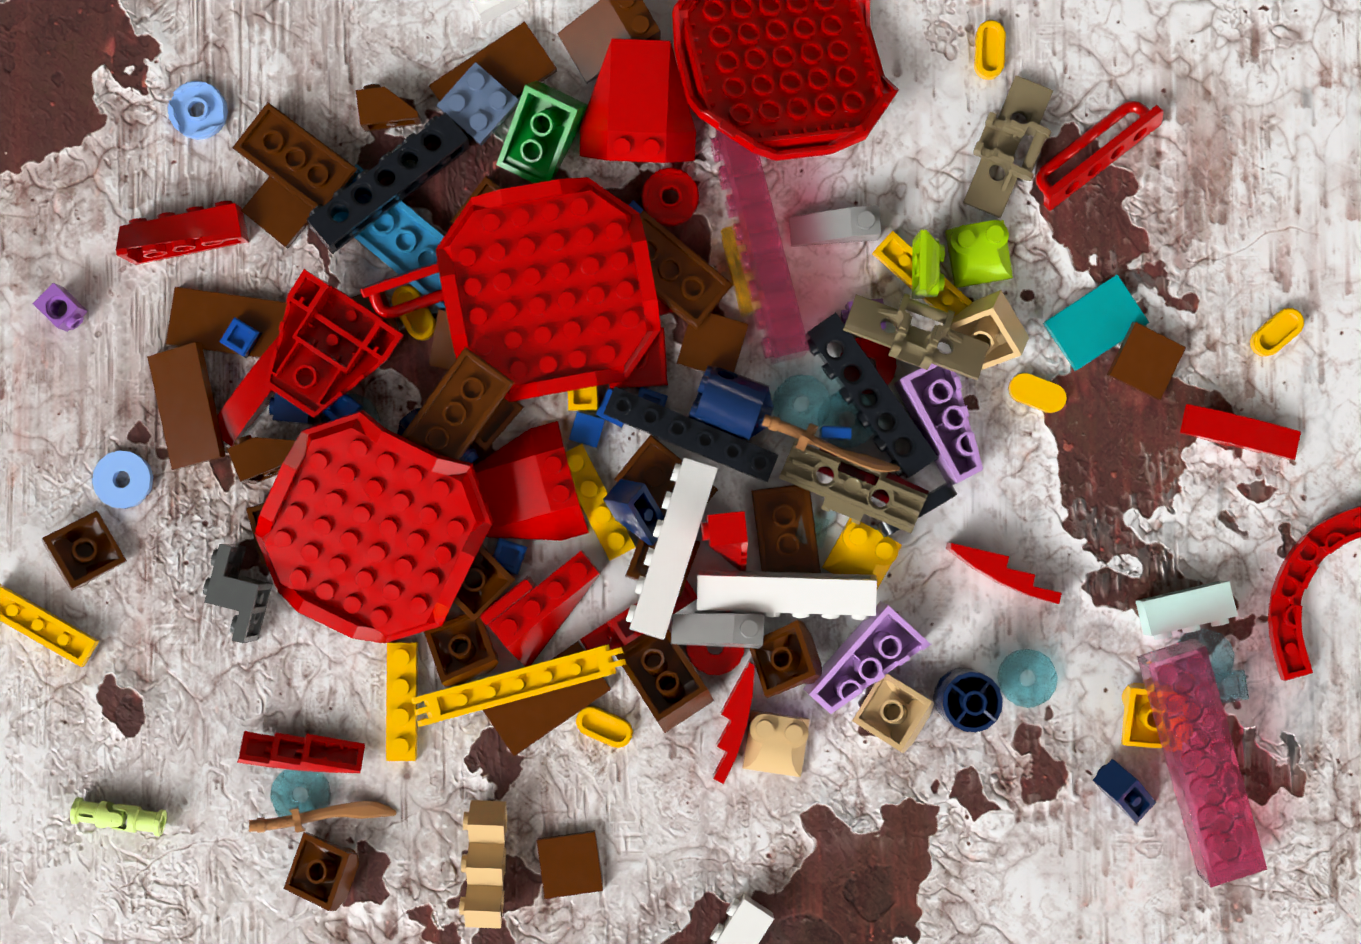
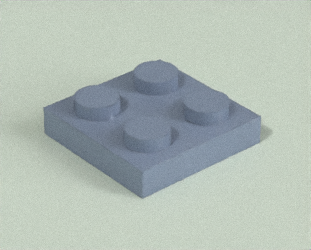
(478, 103)

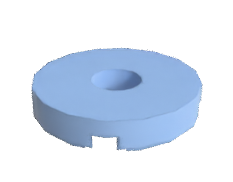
(209, 122)
(105, 479)

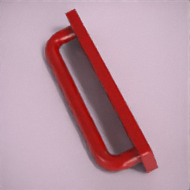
(1147, 123)
(373, 292)

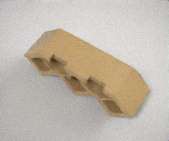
(484, 864)

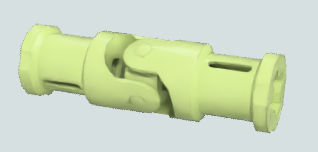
(115, 816)

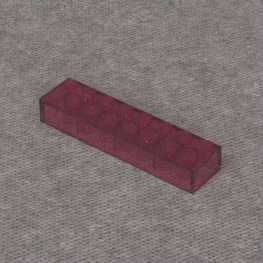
(762, 250)
(1202, 762)

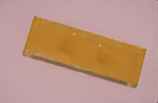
(736, 271)

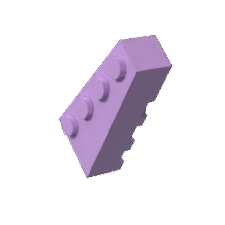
(942, 418)
(866, 658)

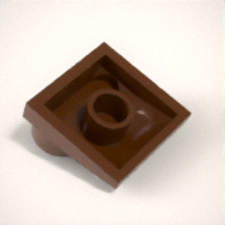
(83, 550)
(483, 584)
(461, 650)
(787, 659)
(322, 872)

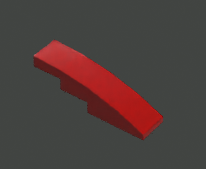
(247, 400)
(1240, 432)
(995, 568)
(617, 631)
(737, 711)
(301, 753)

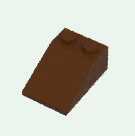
(591, 33)
(258, 458)
(664, 679)

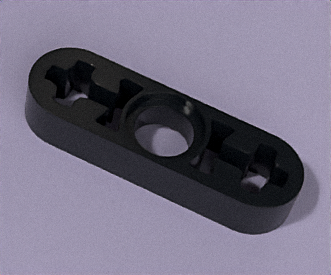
(933, 500)

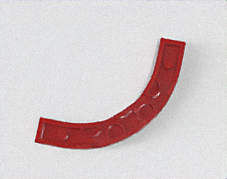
(1293, 579)

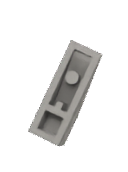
(836, 226)
(718, 630)

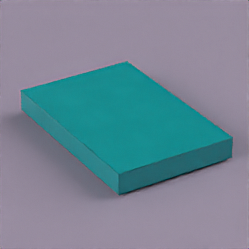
(1095, 322)

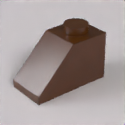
(383, 109)

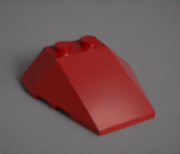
(638, 107)
(326, 345)
(532, 488)

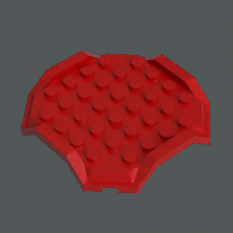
(782, 72)
(550, 285)
(371, 529)

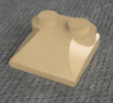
(894, 713)
(776, 743)

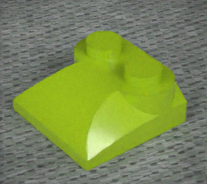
(979, 253)
(926, 260)

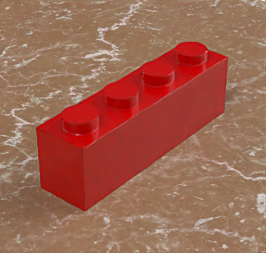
(182, 233)
(727, 537)
(541, 612)

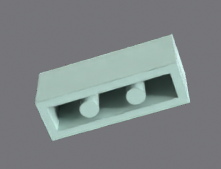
(1186, 609)

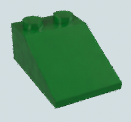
(541, 132)

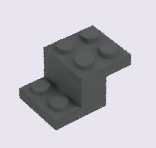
(237, 592)

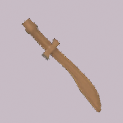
(808, 437)
(356, 809)

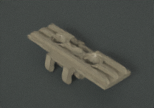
(1001, 141)
(915, 344)
(850, 495)

